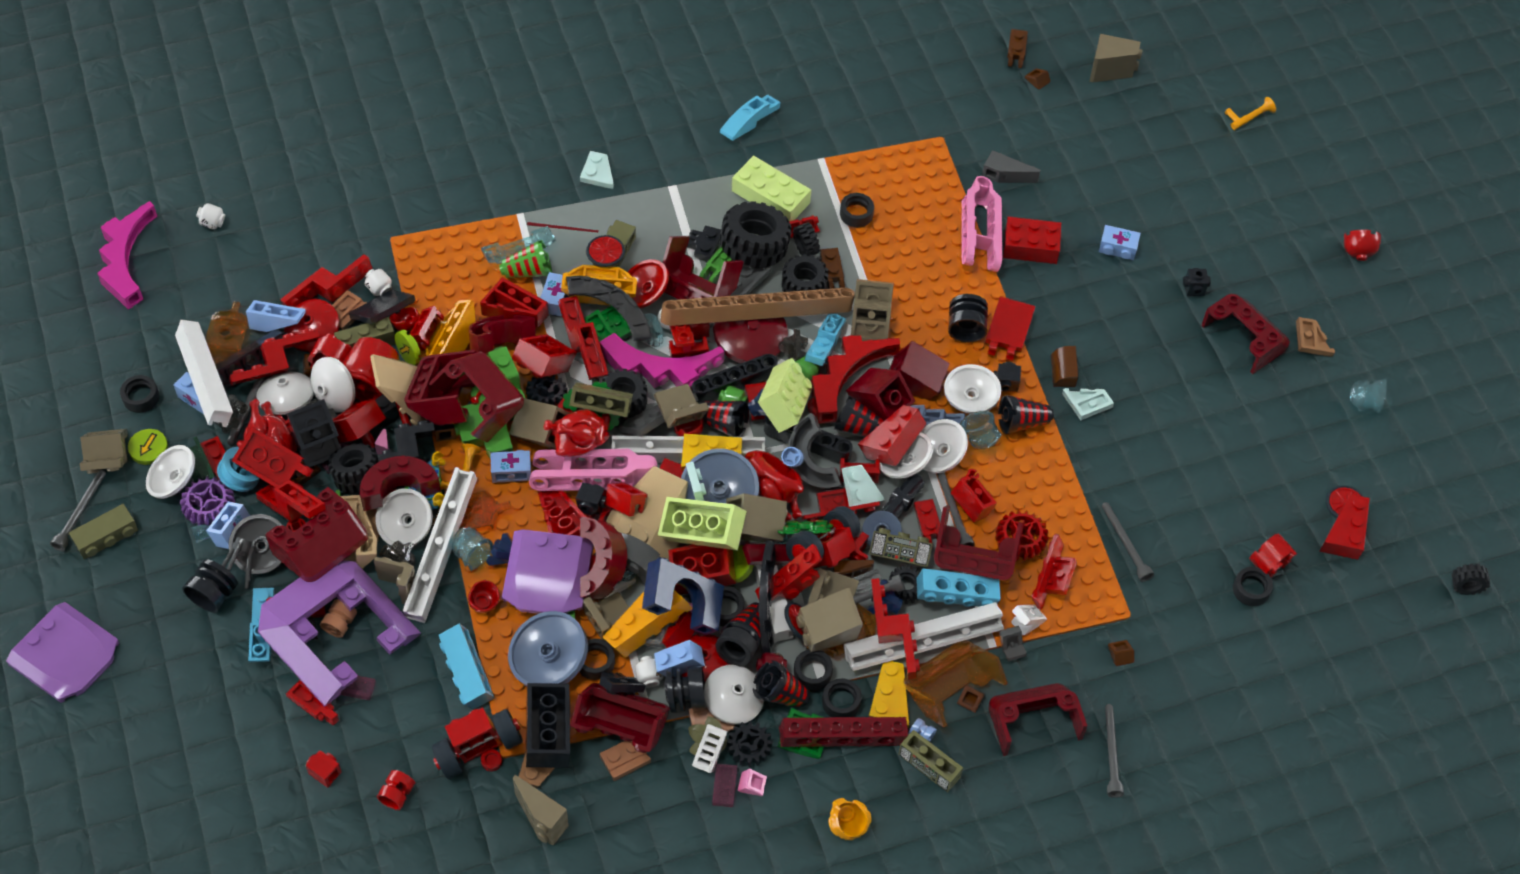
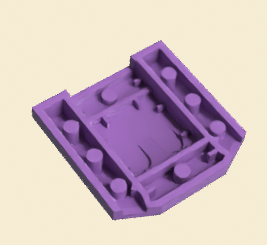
(546, 571)
(64, 653)

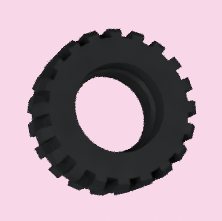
(759, 219)

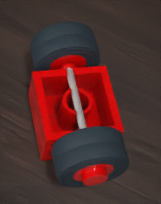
(831, 545)
(474, 736)

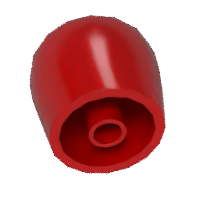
(360, 365)

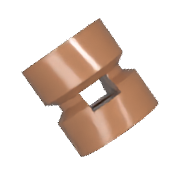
(337, 619)

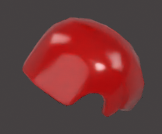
(404, 319)
(693, 427)
(483, 596)

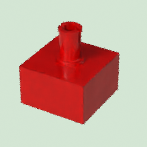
(358, 422)

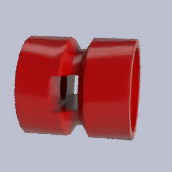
(394, 792)

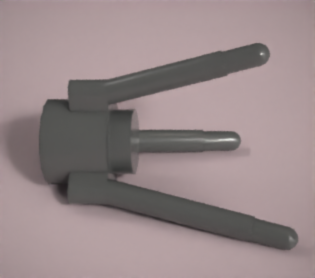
(240, 547)

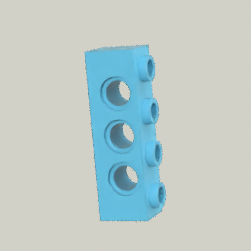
(949, 582)

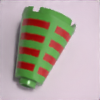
(527, 262)

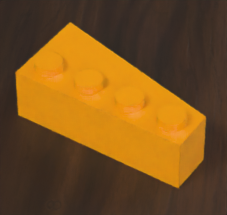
(639, 624)

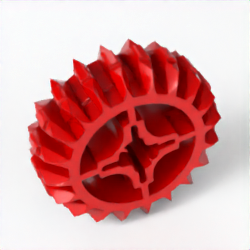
(1028, 545)

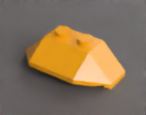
(613, 275)
(453, 331)

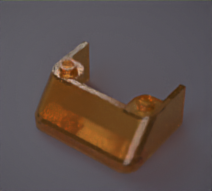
(949, 673)

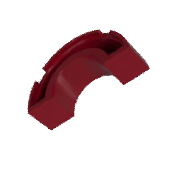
(497, 330)
(393, 473)
(609, 560)

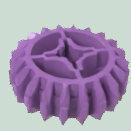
(204, 497)

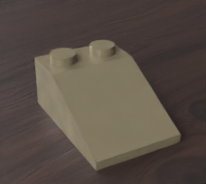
(543, 813)

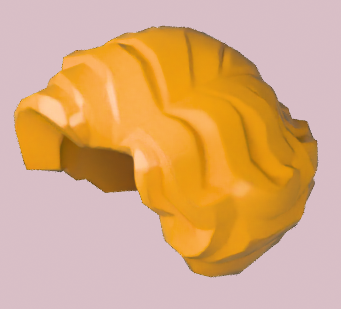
(849, 819)

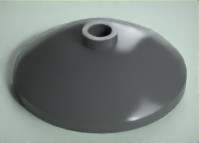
(254, 529)

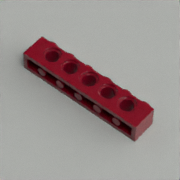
(843, 731)

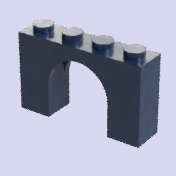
(704, 593)

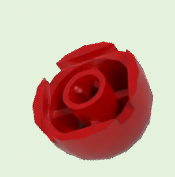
(1362, 244)

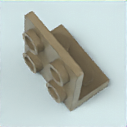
(679, 406)
(395, 572)
(830, 583)
(605, 612)

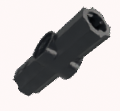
(903, 497)

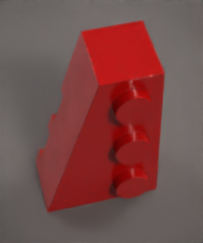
(512, 300)
(893, 436)
(1349, 529)

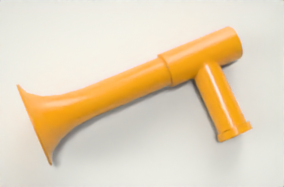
(1268, 105)
(470, 451)

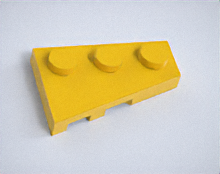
(696, 444)
(890, 693)

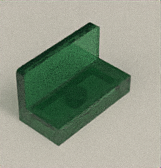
(202, 465)

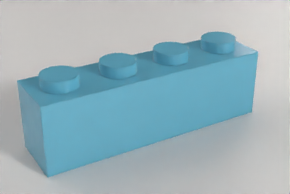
(466, 666)

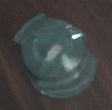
(1368, 396)
(981, 429)
(471, 547)

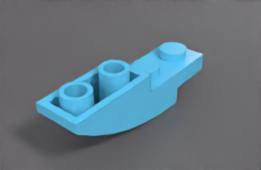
(747, 116)
(826, 339)
(258, 648)

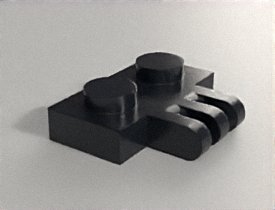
(704, 242)
(618, 682)

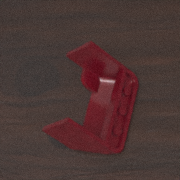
(685, 284)
(501, 395)
(974, 560)
(1006, 709)

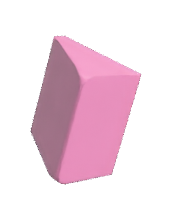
(382, 442)
(752, 782)

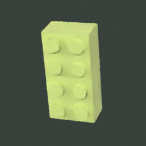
(766, 184)
(785, 395)
(702, 523)

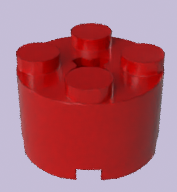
(328, 347)
(1273, 555)

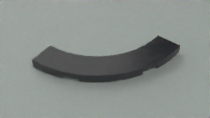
(614, 297)
(765, 597)

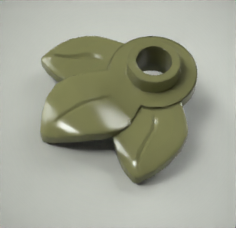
(697, 731)

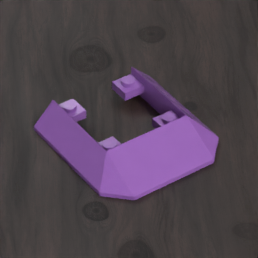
(287, 630)

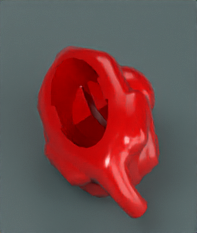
(270, 425)
(579, 432)
(777, 480)

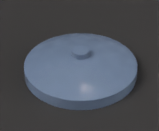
(723, 475)
(548, 649)

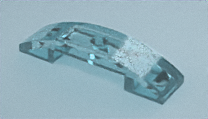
(495, 253)

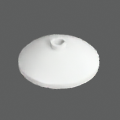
(973, 381)
(333, 384)
(286, 392)
(948, 436)
(913, 461)
(170, 472)
(393, 517)
(725, 701)

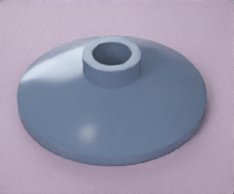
(879, 519)

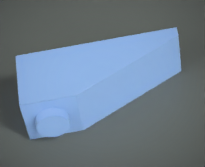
(270, 316)

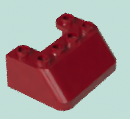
(1269, 341)
(431, 402)
(320, 541)
(620, 714)

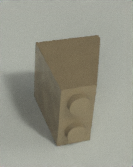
(1115, 58)
(530, 421)
(762, 517)
(830, 621)

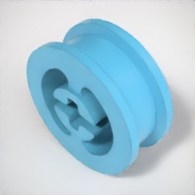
(227, 473)

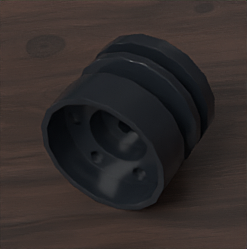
(968, 318)
(210, 585)
(685, 689)

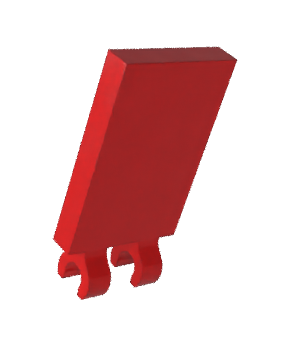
(1009, 326)
(269, 459)

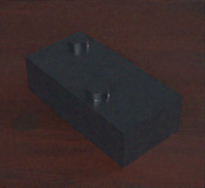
(547, 725)

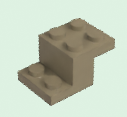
(872, 309)
(103, 450)

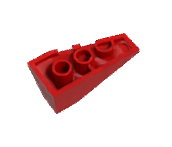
(560, 513)

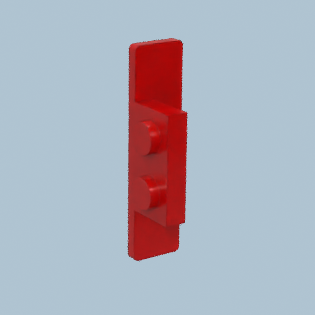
(683, 336)
(831, 499)
(1055, 573)
(796, 575)

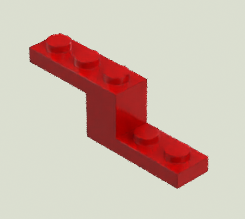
(328, 284)
(583, 337)
(274, 356)
(290, 501)
(895, 628)

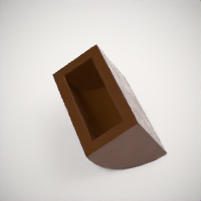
(1064, 367)

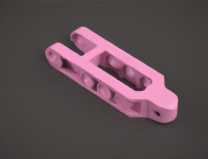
(982, 194)
(567, 469)

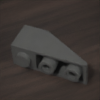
(1008, 170)

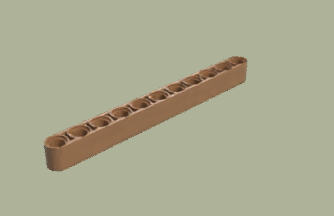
(756, 306)

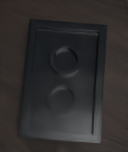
(382, 306)

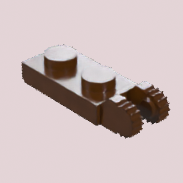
(1017, 47)
(833, 263)

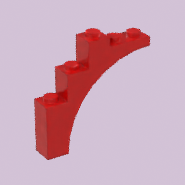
(841, 367)

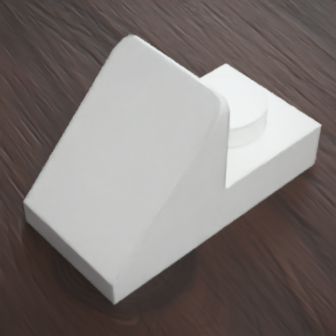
(1027, 617)

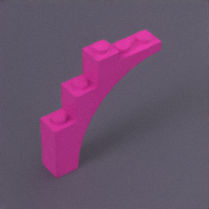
(116, 254)
(656, 368)

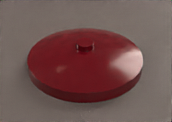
(750, 338)

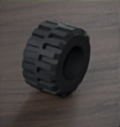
(804, 267)
(632, 383)
(351, 465)

